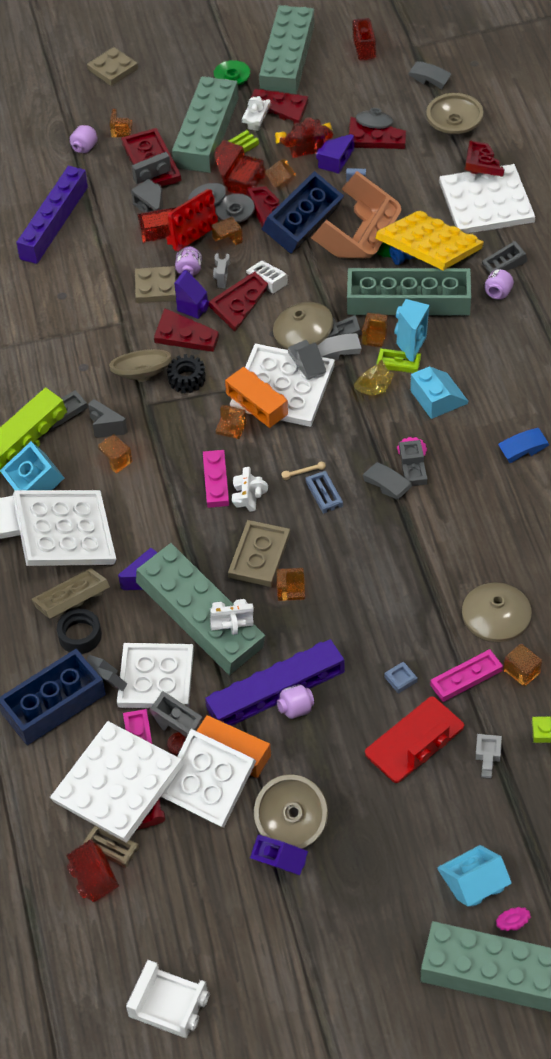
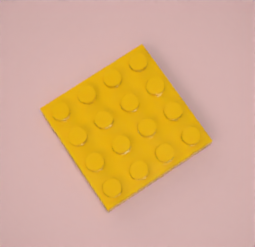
(429, 240)

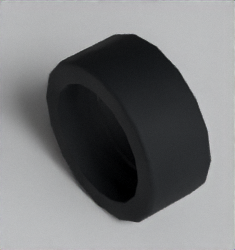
(75, 617)

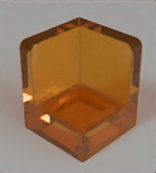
(120, 126)
(280, 172)
(227, 228)
(374, 330)
(231, 422)
(117, 452)
(290, 584)
(522, 664)

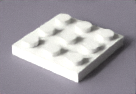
(155, 669)
(209, 778)

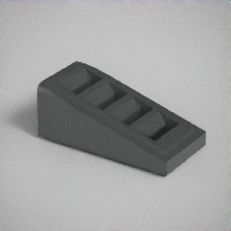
(511, 249)

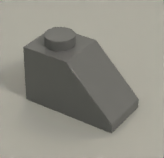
(147, 196)

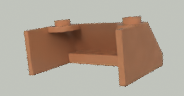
(373, 207)

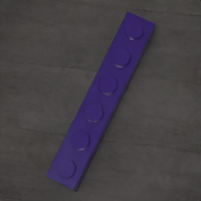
(52, 214)
(263, 688)

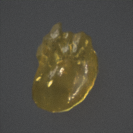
(374, 380)

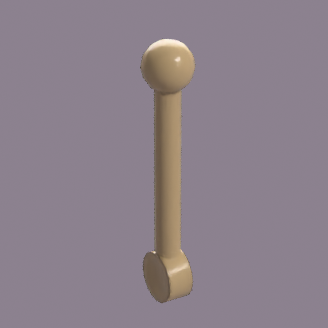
(286, 474)

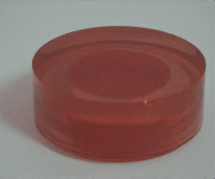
(175, 743)

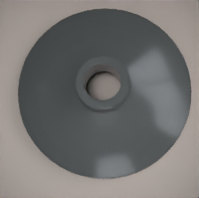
(374, 118)
(218, 190)
(235, 206)

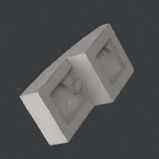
(340, 344)

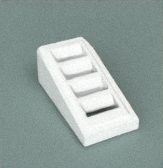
(280, 277)

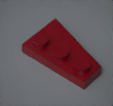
(284, 104)
(377, 137)
(481, 160)
(264, 202)
(238, 300)
(184, 332)

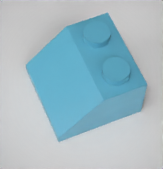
(411, 327)
(436, 391)
(31, 470)
(475, 875)

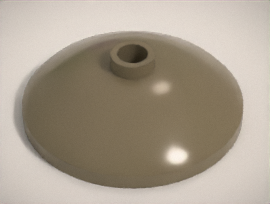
(454, 113)
(303, 322)
(140, 364)
(493, 620)
(274, 809)

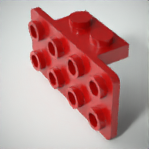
(191, 220)
(414, 739)

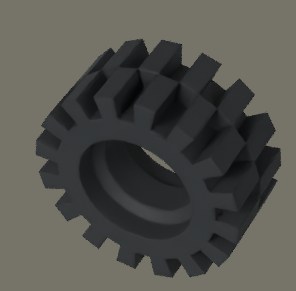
(186, 365)

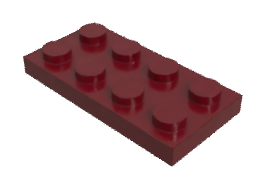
(147, 145)

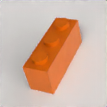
(256, 397)
(238, 741)

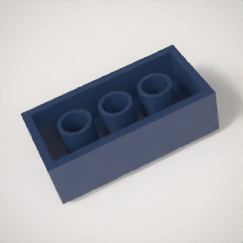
(302, 212)
(51, 696)

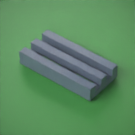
(329, 503)

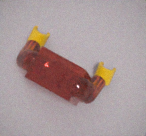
(305, 137)

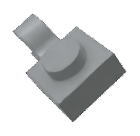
(220, 272)
(488, 750)

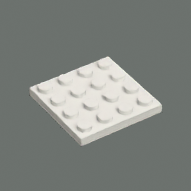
(486, 200)
(285, 377)
(63, 527)
(117, 781)

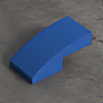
(522, 443)

